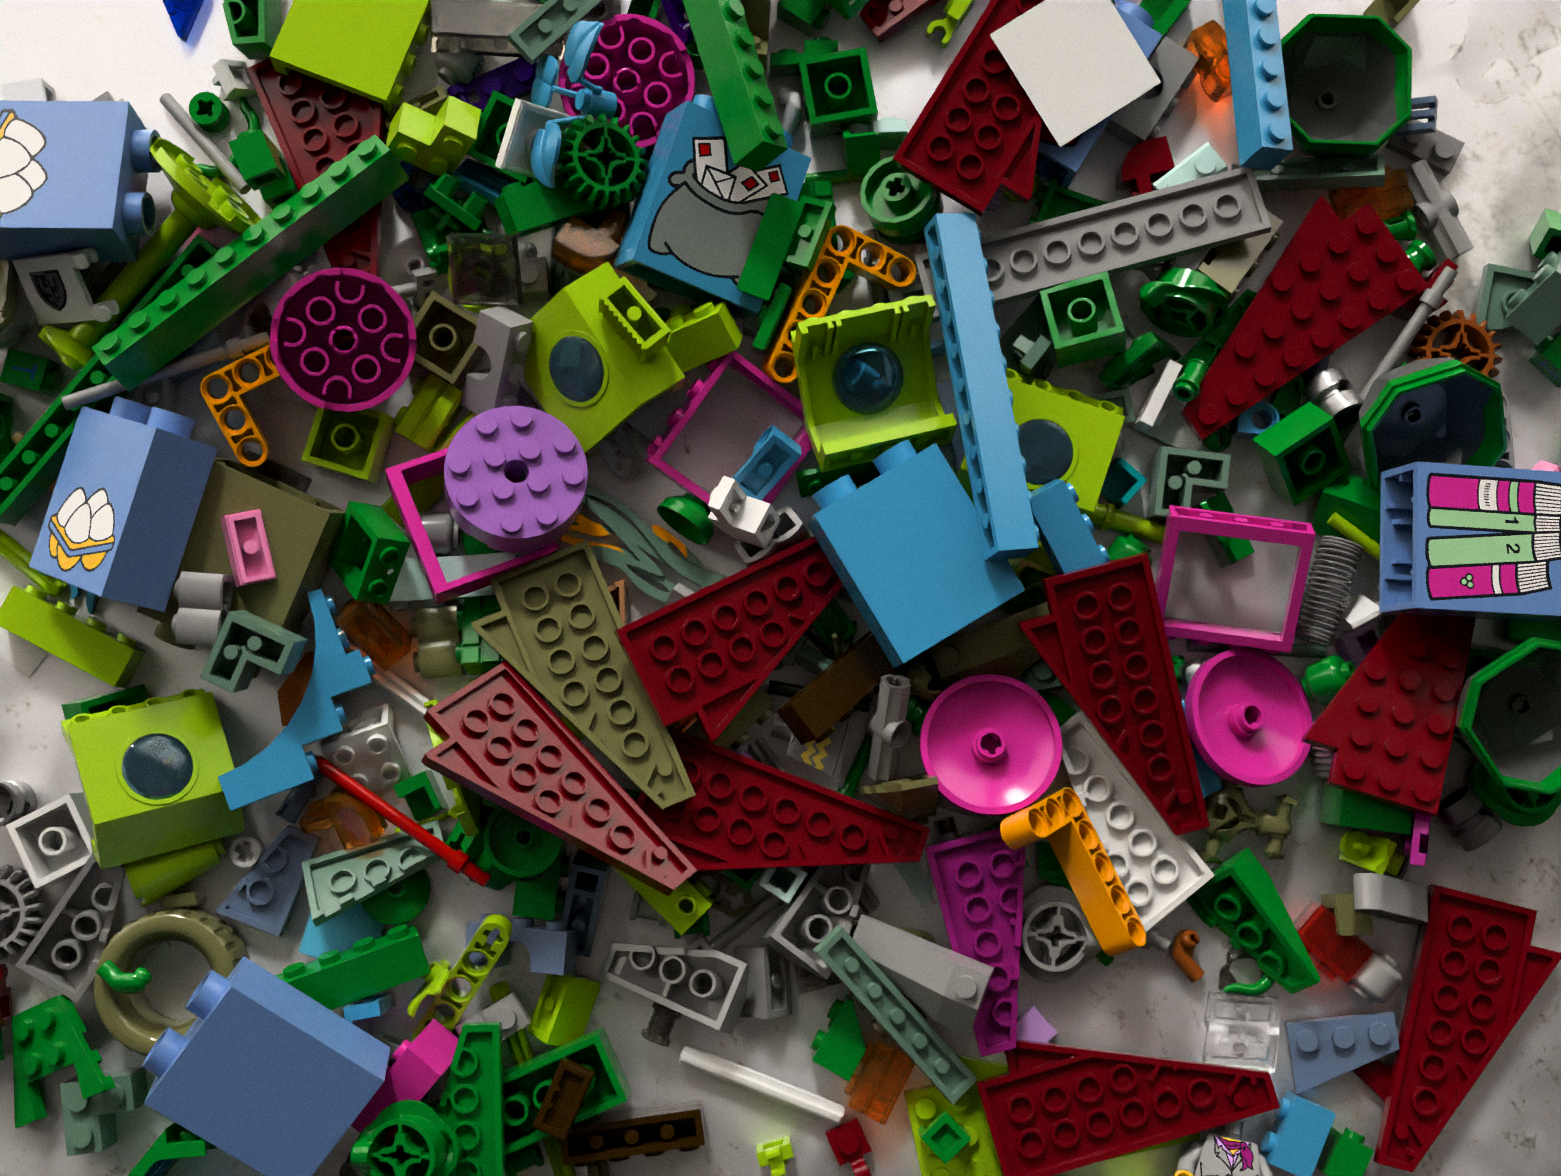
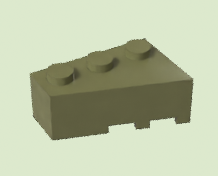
(1233, 261)

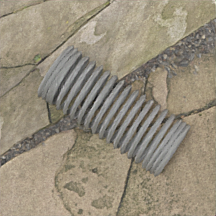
(1323, 617)

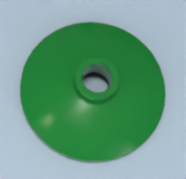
(402, 906)

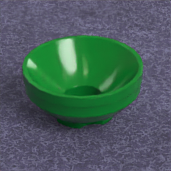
(687, 517)

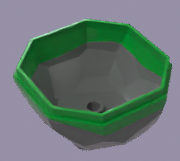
(1360, 70)
(1453, 419)
(1515, 745)

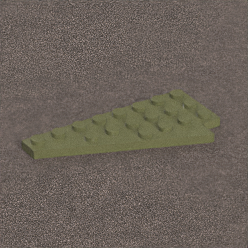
(563, 642)

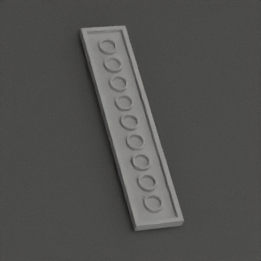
(1119, 235)

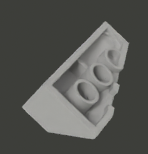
(821, 903)
(76, 932)
(931, 976)
(689, 981)

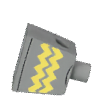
(824, 756)

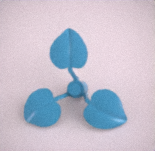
(589, 101)

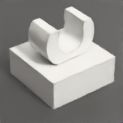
(233, 78)

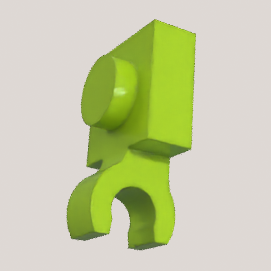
(956, 13)
(775, 1155)

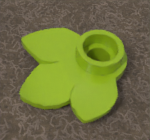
(433, 984)

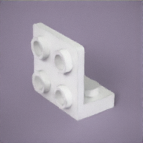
(1161, 412)
(369, 749)

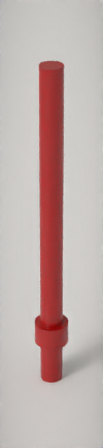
(456, 860)

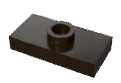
(563, 1099)

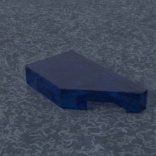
(183, 15)

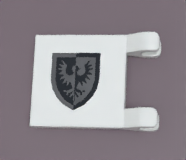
(58, 289)

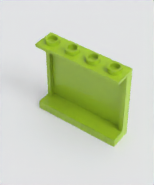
(354, 44)

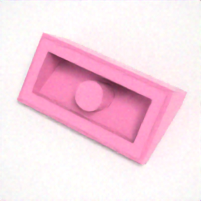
(247, 548)

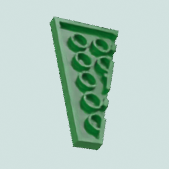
(475, 1101)

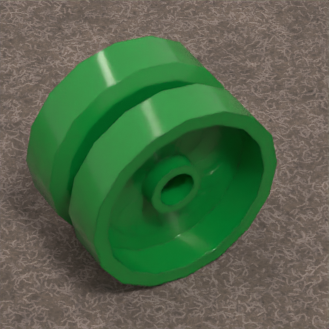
(898, 203)
(515, 858)

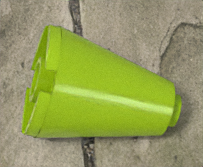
(166, 872)

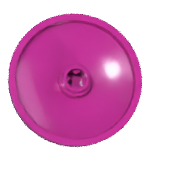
(1248, 717)
(991, 744)

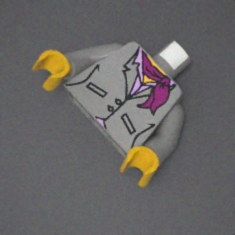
(1223, 1155)

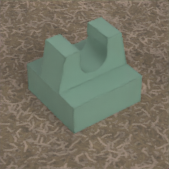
(1032, 354)

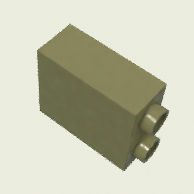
(298, 535)

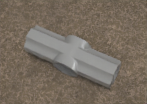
(1436, 212)
(888, 727)

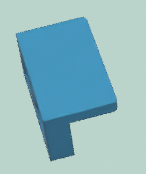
(362, 1010)

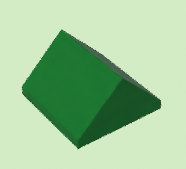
(1352, 500)

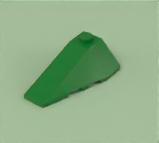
(1251, 913)

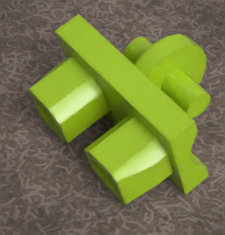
(1370, 852)

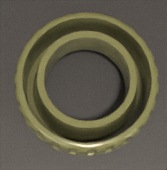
(131, 1016)

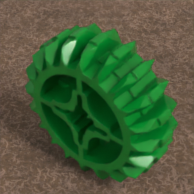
(625, 159)

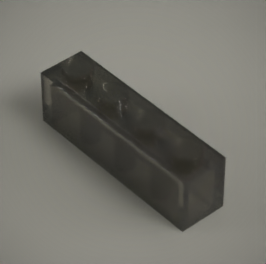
(481, 27)

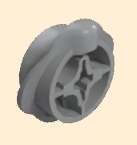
(1083, 940)

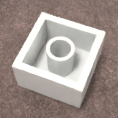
(54, 839)

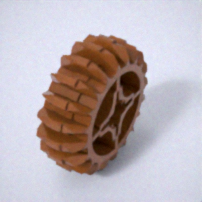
(1459, 331)

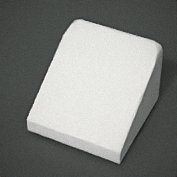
(1358, 612)

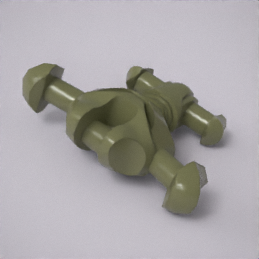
(1231, 814)

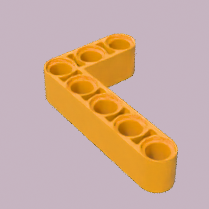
(822, 293)
(236, 401)
(1085, 864)

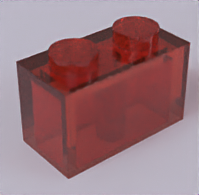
(1337, 955)

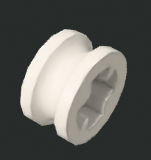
(236, 854)

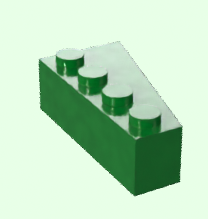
(253, 25)

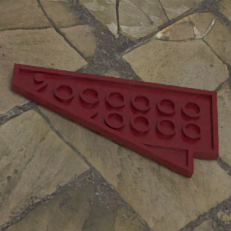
(314, 130)
(1314, 300)
(1462, 1001)
(1089, 1105)

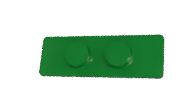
(770, 246)

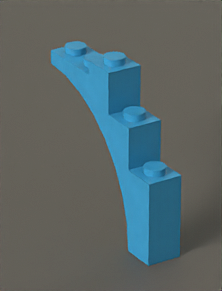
(284, 760)

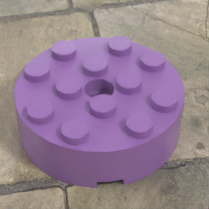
(524, 445)

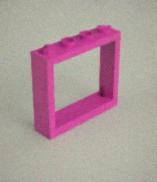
(696, 394)
(422, 468)
(1241, 527)

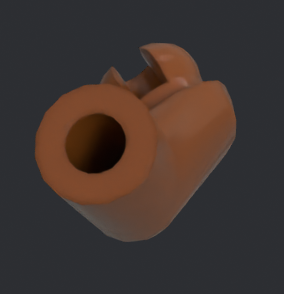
(1182, 954)

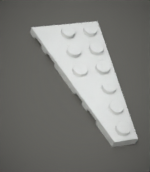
(1149, 859)

